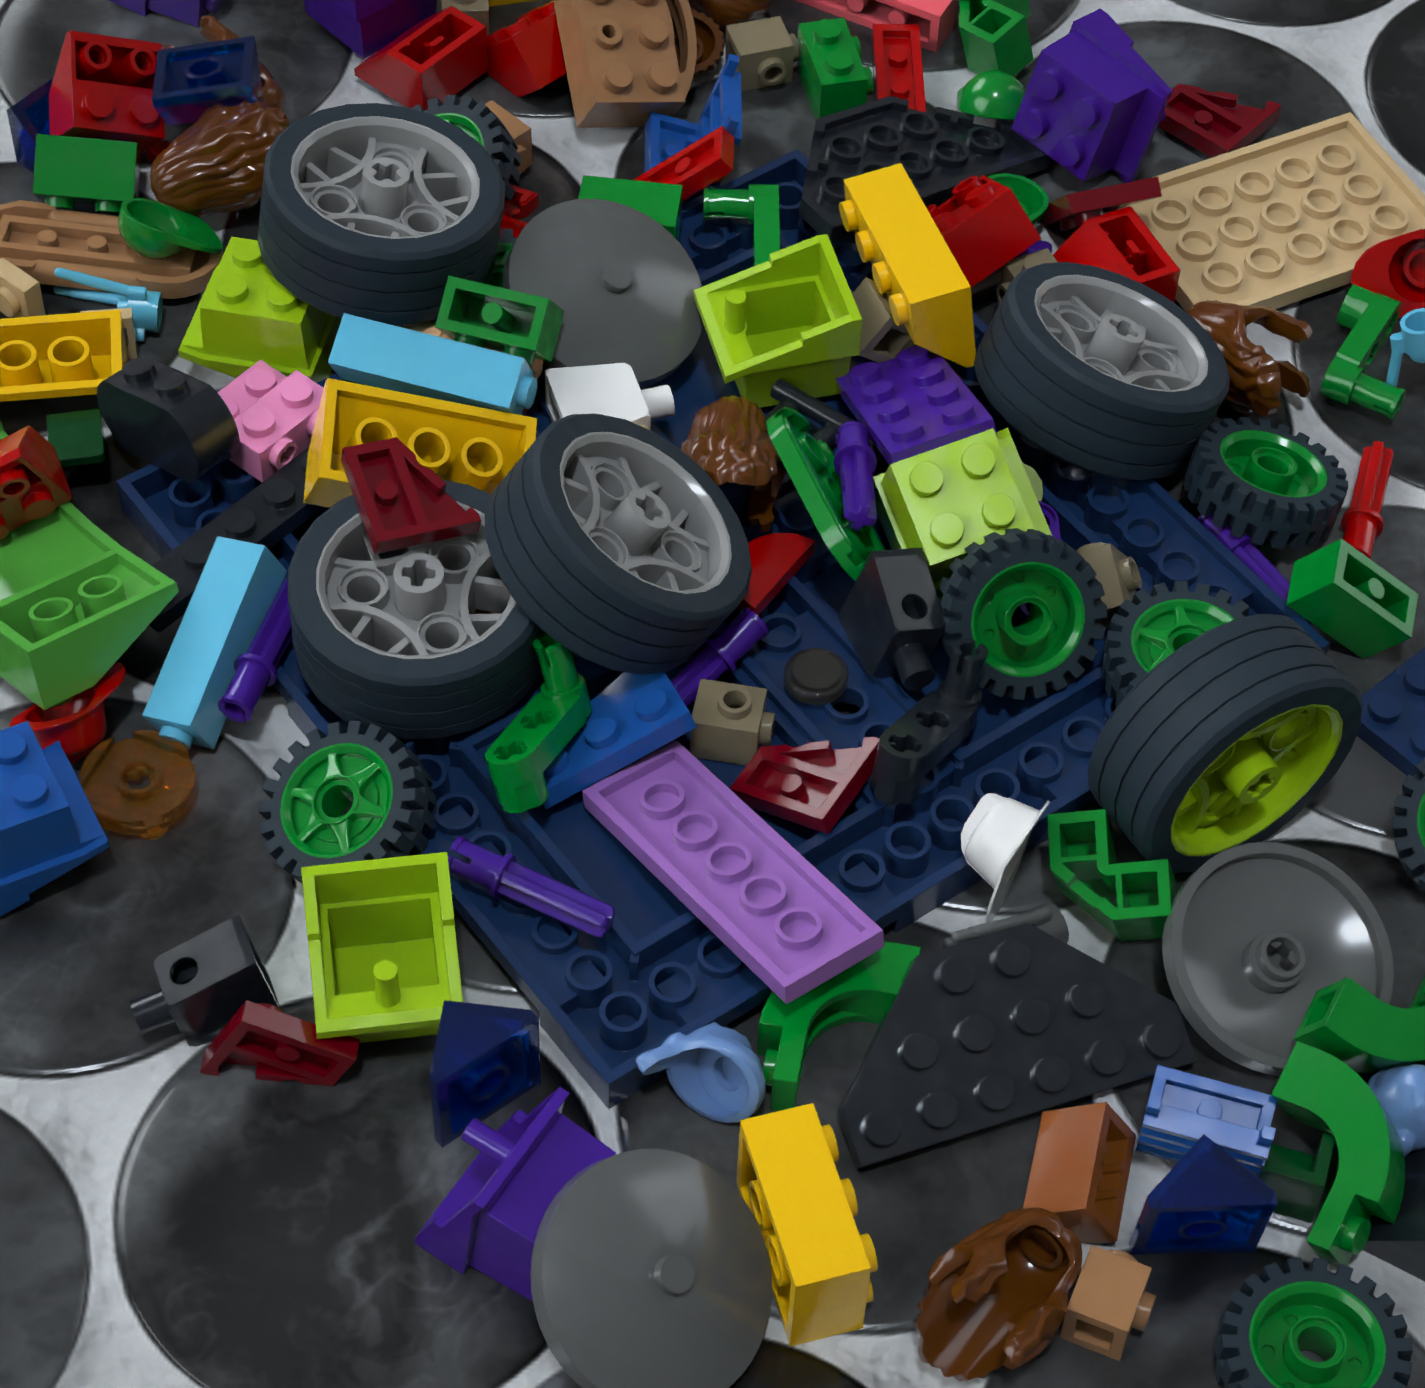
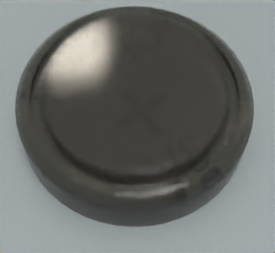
(816, 676)

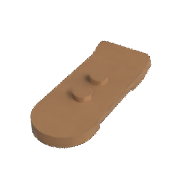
(45, 238)

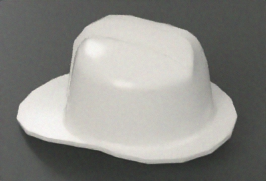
(996, 841)

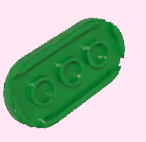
(819, 487)

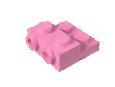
(271, 416)

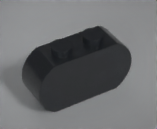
(168, 418)

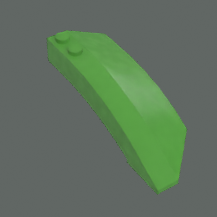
(70, 604)

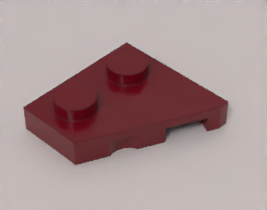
(1214, 120)
(1077, 207)
(401, 498)
(807, 781)
(279, 1047)

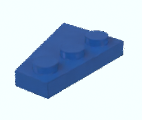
(624, 725)

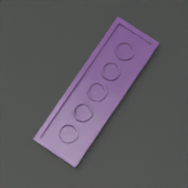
(733, 871)

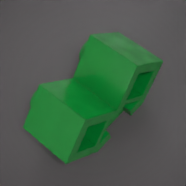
(995, 35)
(1122, 897)

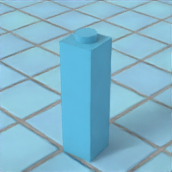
(430, 366)
(215, 630)

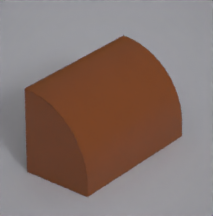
(1082, 1169)

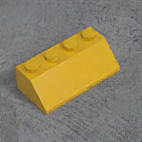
(911, 262)
(59, 354)
(448, 437)

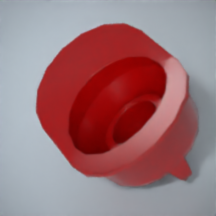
(1395, 270)
(78, 723)

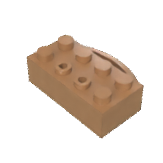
(625, 58)

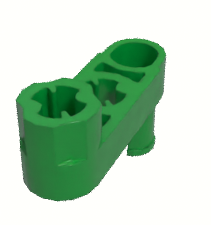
(756, 204)
(1372, 322)
(539, 730)

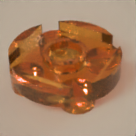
(144, 810)

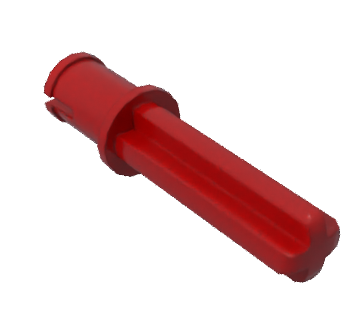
(1363, 519)

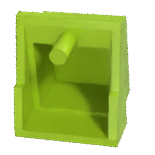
(254, 318)
(783, 322)
(956, 499)
(381, 946)

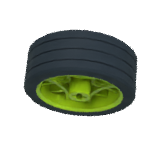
(1224, 741)

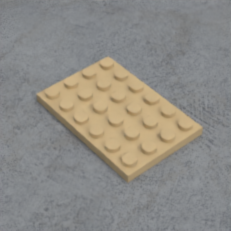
(1281, 215)

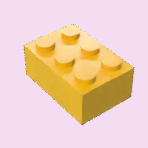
(806, 1223)

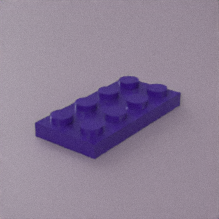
(912, 403)

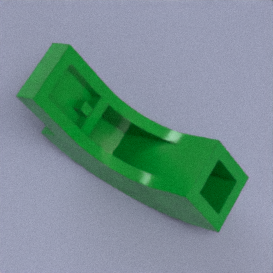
(854, 995)
(1363, 1028)
(1371, 1159)

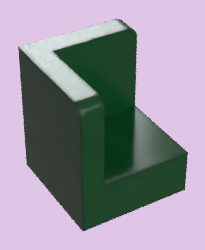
(77, 437)
(1298, 1178)

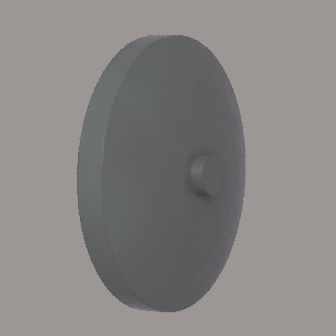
(618, 282)
(1257, 942)
(651, 1275)

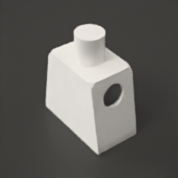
(605, 391)

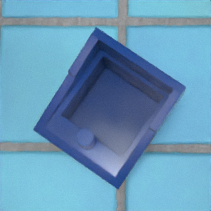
(43, 817)

